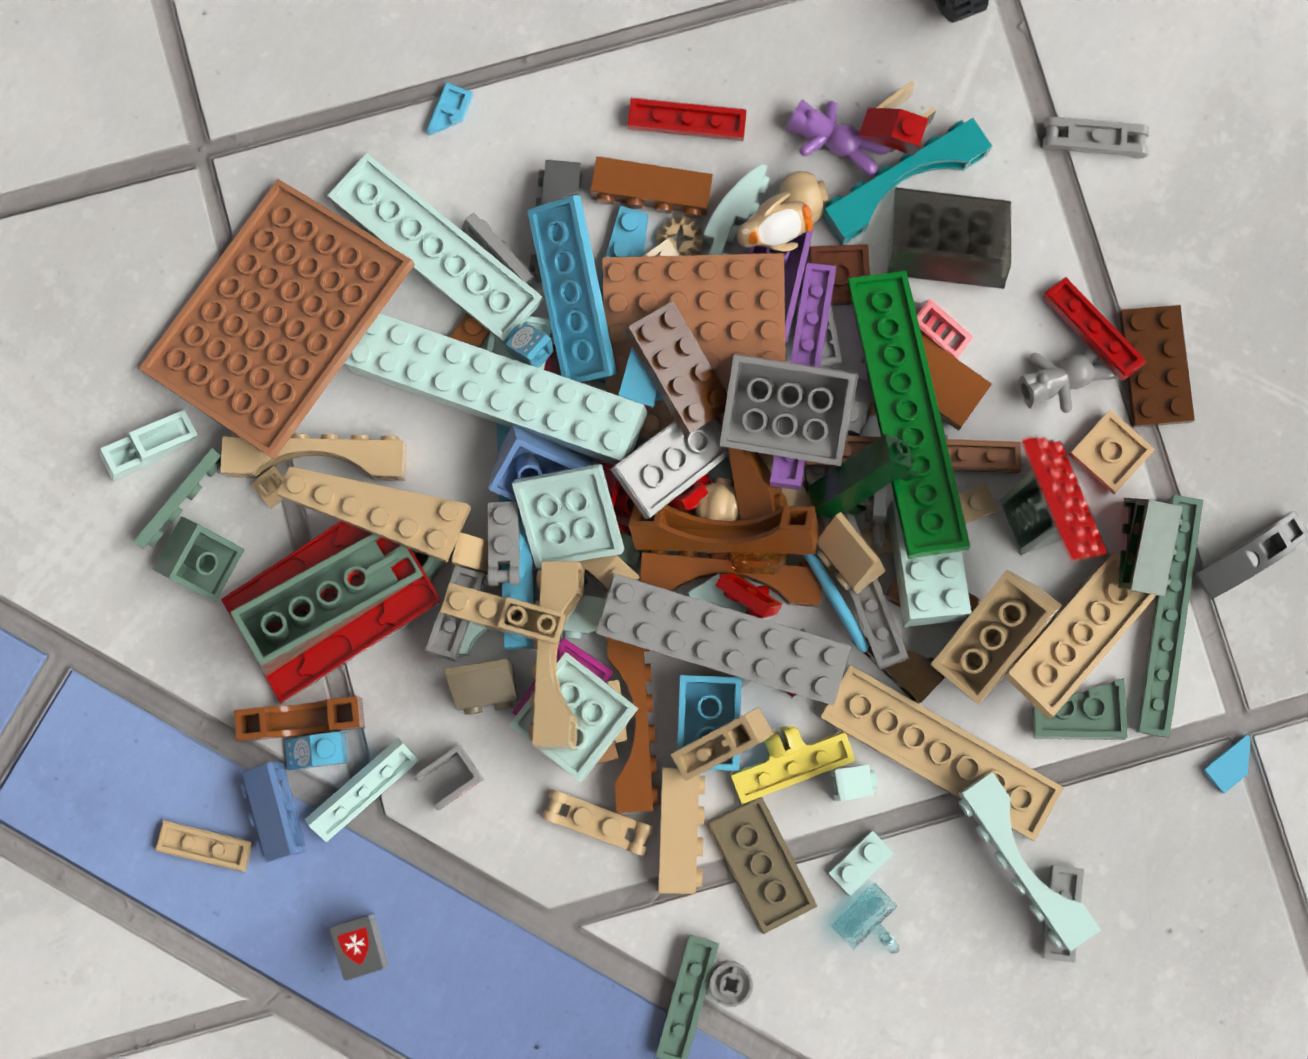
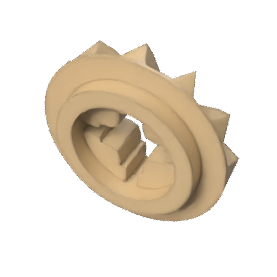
(689, 230)

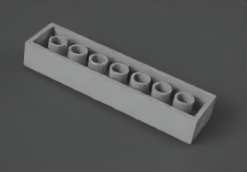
(723, 639)

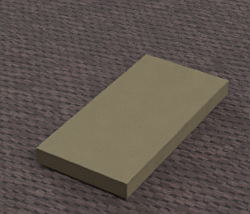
(762, 865)

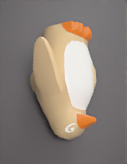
(776, 224)

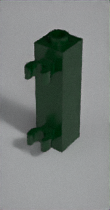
(862, 477)

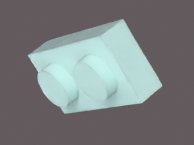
(860, 863)

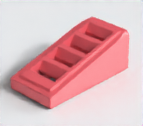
(945, 320)

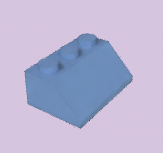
(528, 456)
(273, 811)

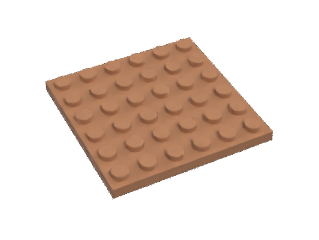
(725, 299)

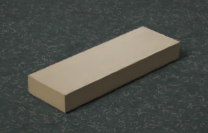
(204, 846)

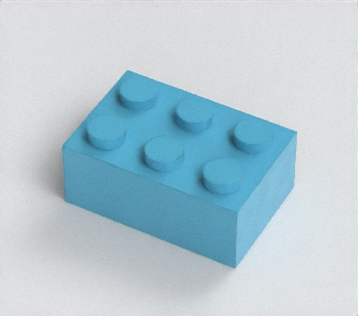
(706, 706)

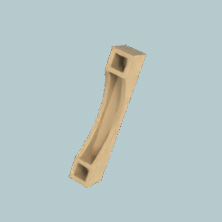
(379, 458)
(554, 722)

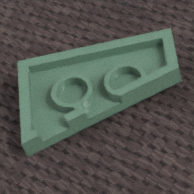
(1087, 715)

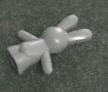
(1072, 373)

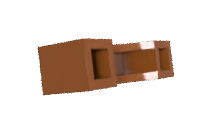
(299, 719)

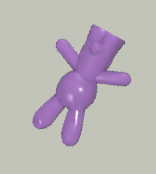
(839, 138)

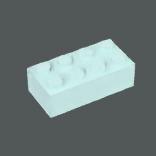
(929, 586)

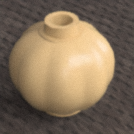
(804, 187)
(720, 502)

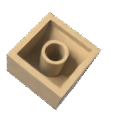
(849, 555)

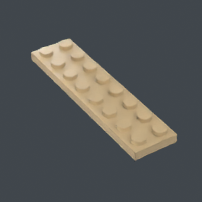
(937, 748)

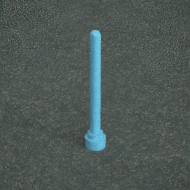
(837, 602)

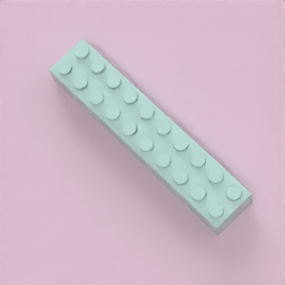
(498, 389)

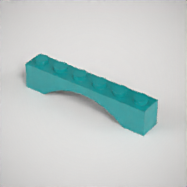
(955, 151)

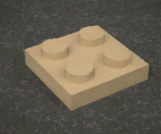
(1111, 451)

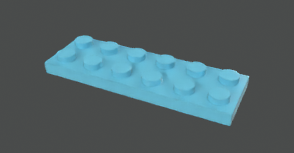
(572, 290)

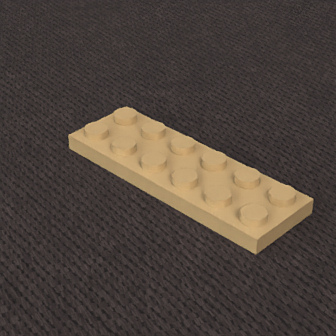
(1077, 639)

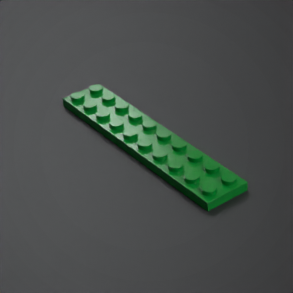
(909, 411)

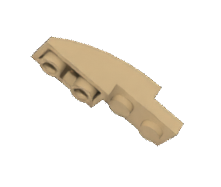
(503, 614)

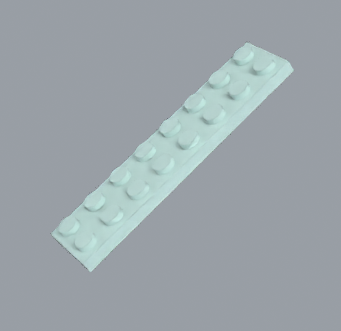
(436, 247)

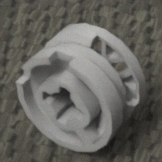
(730, 983)

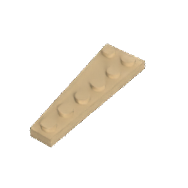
(398, 515)

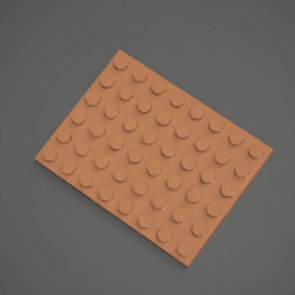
(276, 317)

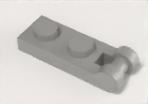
(503, 542)

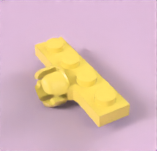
(791, 763)

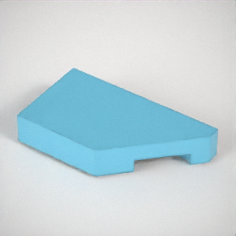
(450, 108)
(1230, 765)

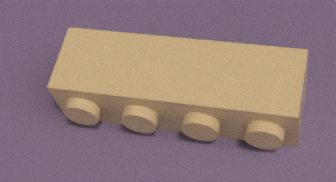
(680, 833)

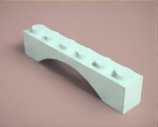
(990, 807)

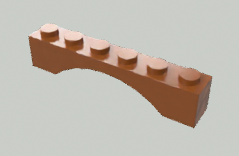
(780, 532)
(793, 583)
(634, 784)

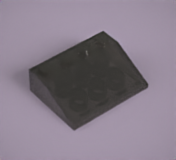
(950, 237)

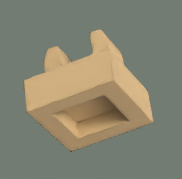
(268, 486)

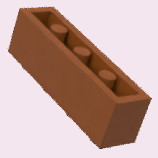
(651, 186)

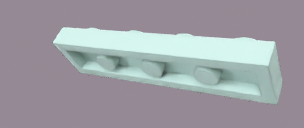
(361, 790)

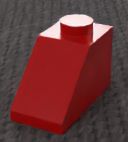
(894, 129)

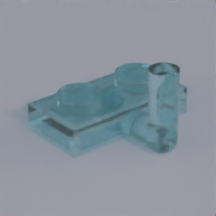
(865, 917)

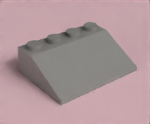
(788, 409)

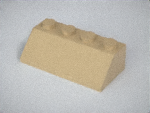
(995, 635)

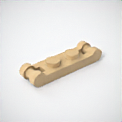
(597, 822)

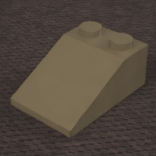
(483, 686)

